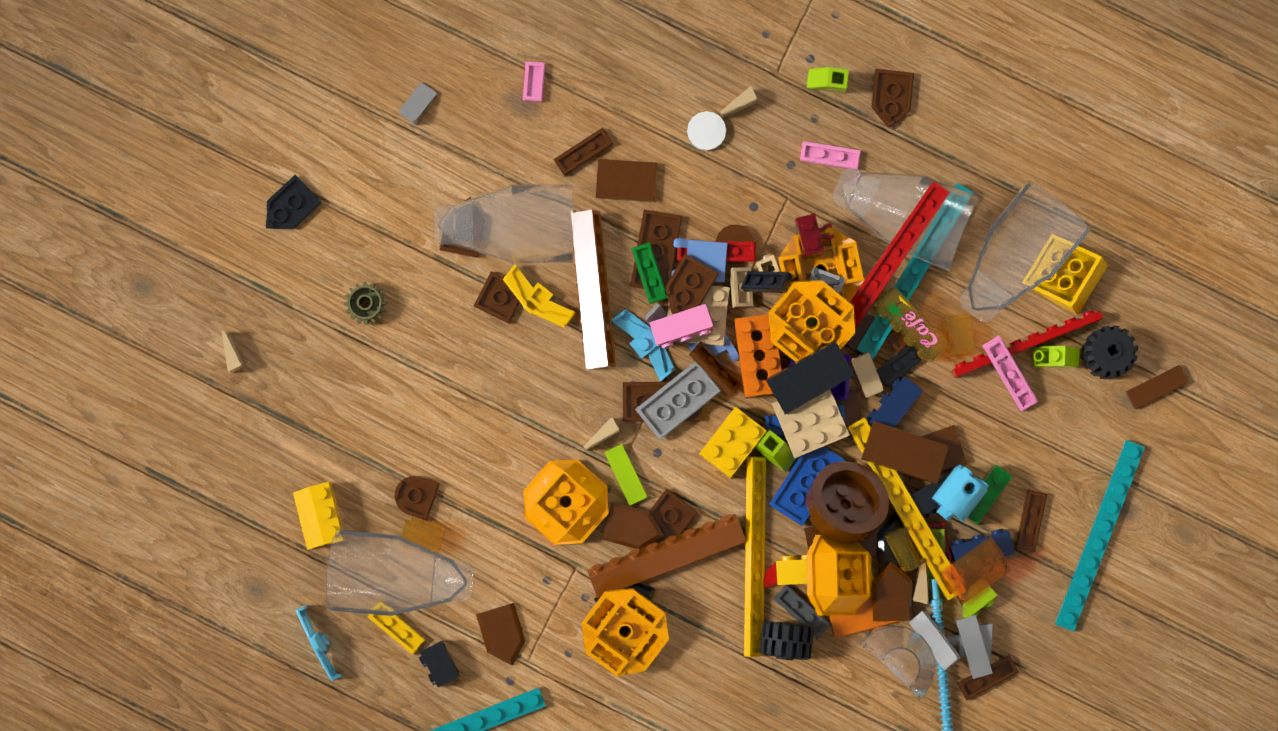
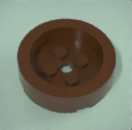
(851, 484)

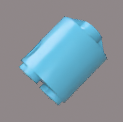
(955, 499)

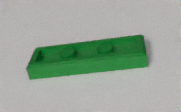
(649, 273)

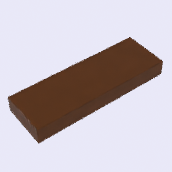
(583, 152)
(715, 369)
(1156, 387)
(1031, 521)
(1001, 670)

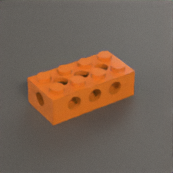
(747, 347)

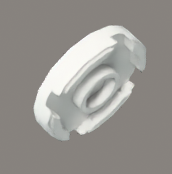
(706, 131)

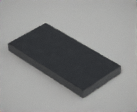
(810, 377)

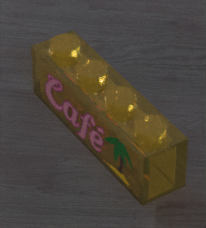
(911, 324)

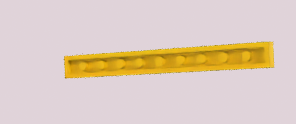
(906, 511)
(754, 554)

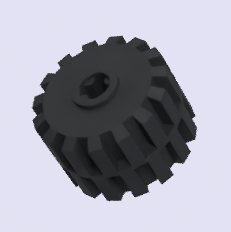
(1105, 364)
(786, 640)

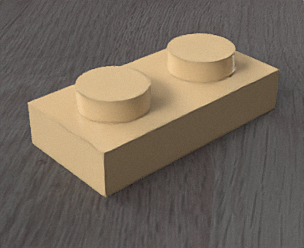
(739, 297)

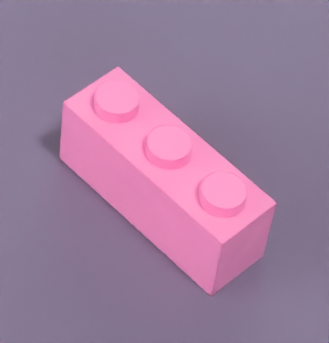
(682, 326)

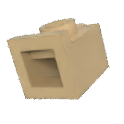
(768, 261)

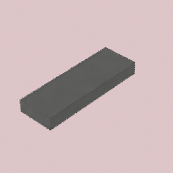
(801, 610)

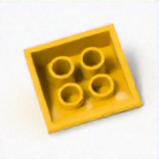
(1074, 280)

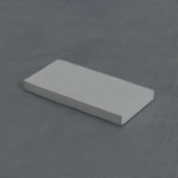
(678, 400)

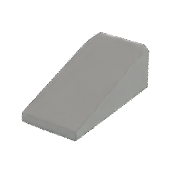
(417, 103)

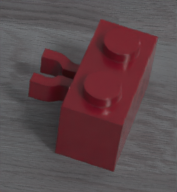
(810, 235)

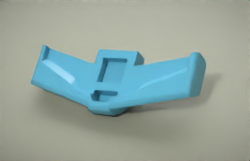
(644, 343)
(318, 642)

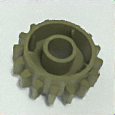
(358, 295)

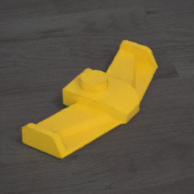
(537, 299)

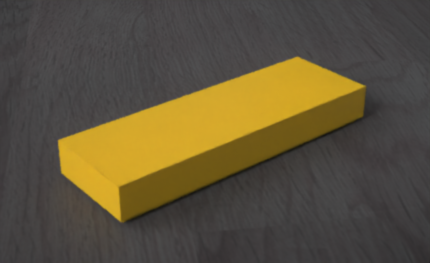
(399, 631)

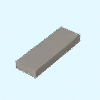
(940, 646)
(974, 646)

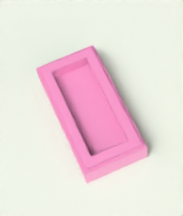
(534, 81)

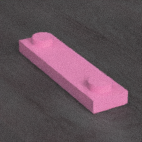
(1010, 373)

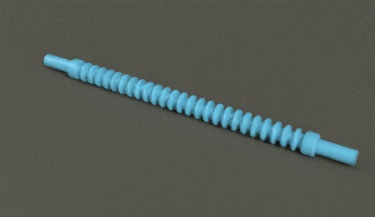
(936, 603)

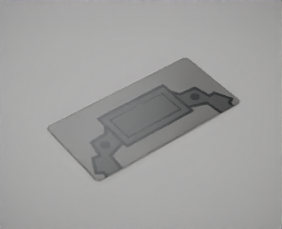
(832, 280)

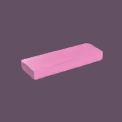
(830, 155)

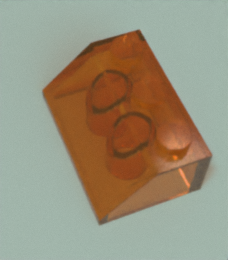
(975, 570)

